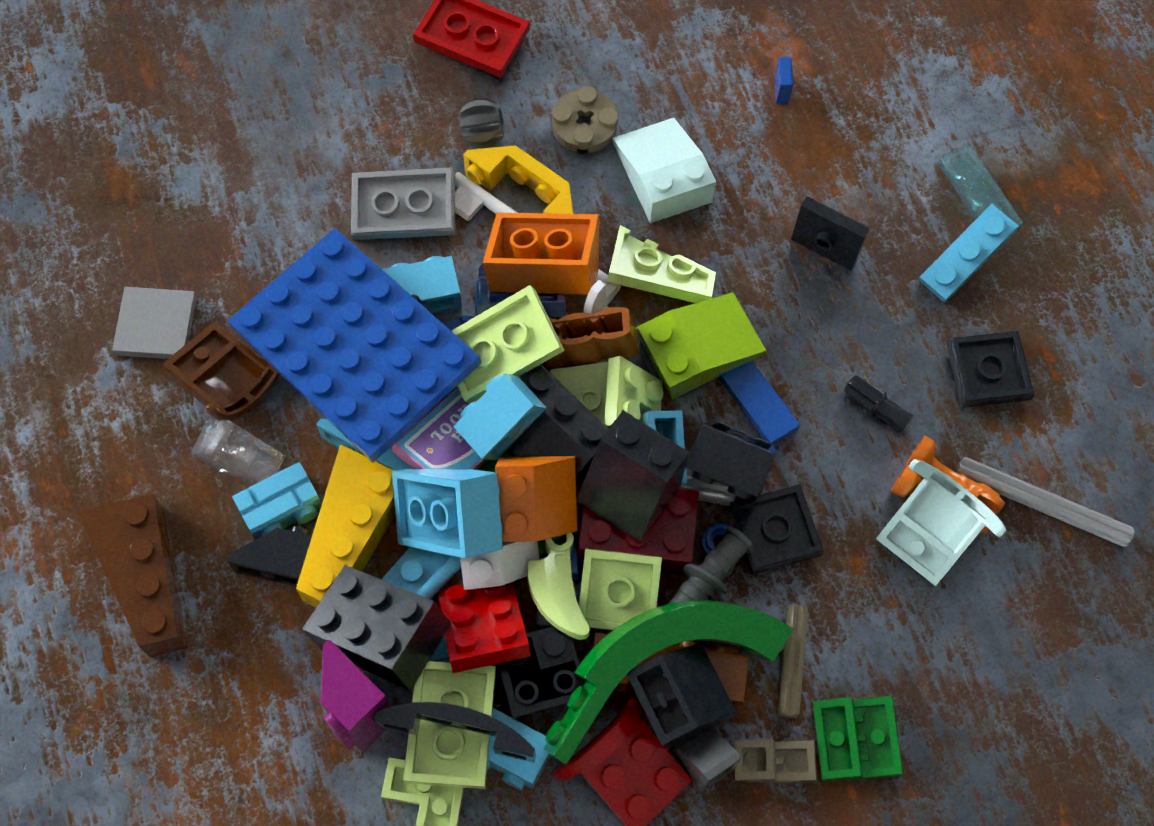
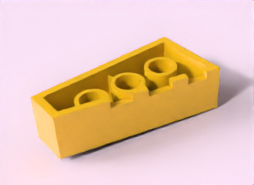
(349, 524)

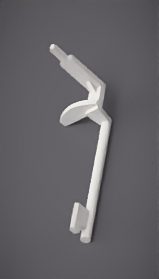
(472, 197)

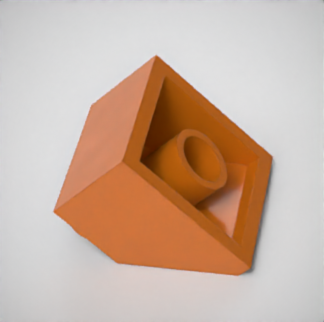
(537, 497)

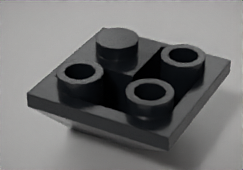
(545, 677)

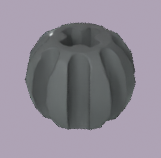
(481, 123)

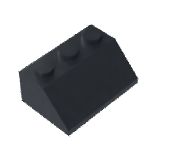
(563, 428)

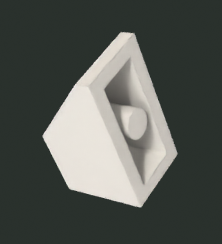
(499, 566)

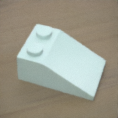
(665, 169)

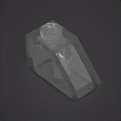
(236, 452)

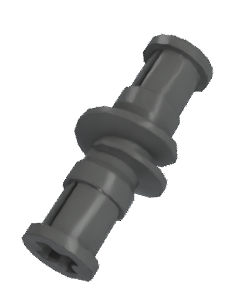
(716, 566)

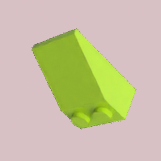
(699, 343)

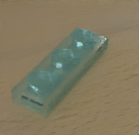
(975, 183)

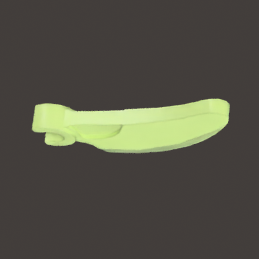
(554, 590)

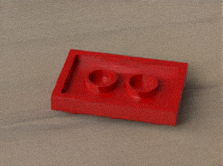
(472, 33)
(484, 626)

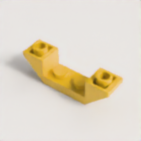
(490, 165)

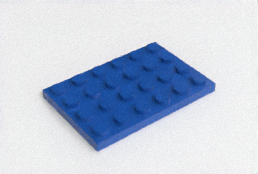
(354, 344)

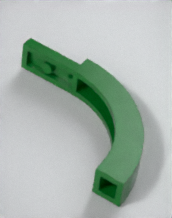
(648, 634)

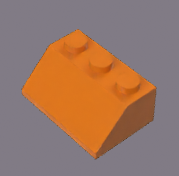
(543, 251)

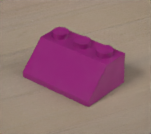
(349, 700)

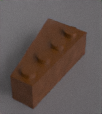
(139, 565)

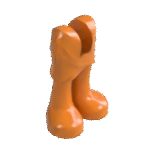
(925, 451)

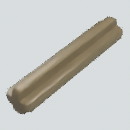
(793, 663)

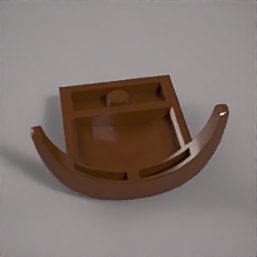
(221, 373)

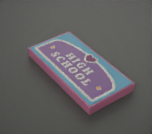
(435, 442)

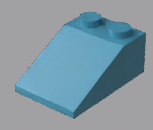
(448, 510)

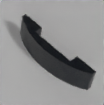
(407, 719)

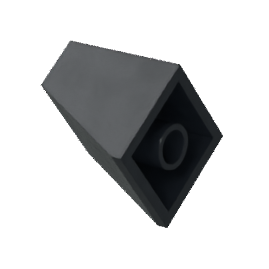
(632, 476)

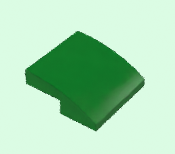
(857, 738)

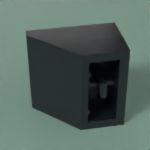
(681, 694)

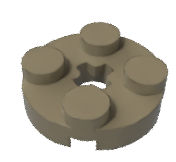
(590, 104)

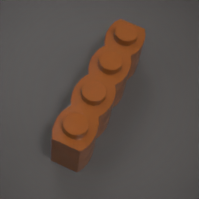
(594, 337)

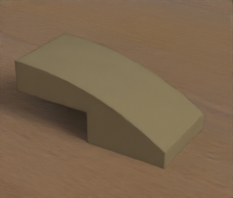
(776, 761)

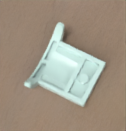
(937, 523)

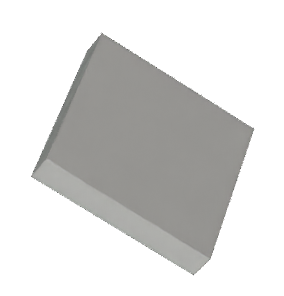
(153, 322)

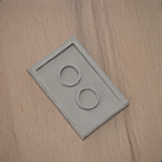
(403, 203)

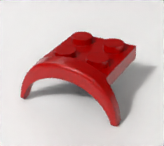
(628, 768)

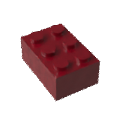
(668, 537)

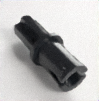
(878, 403)

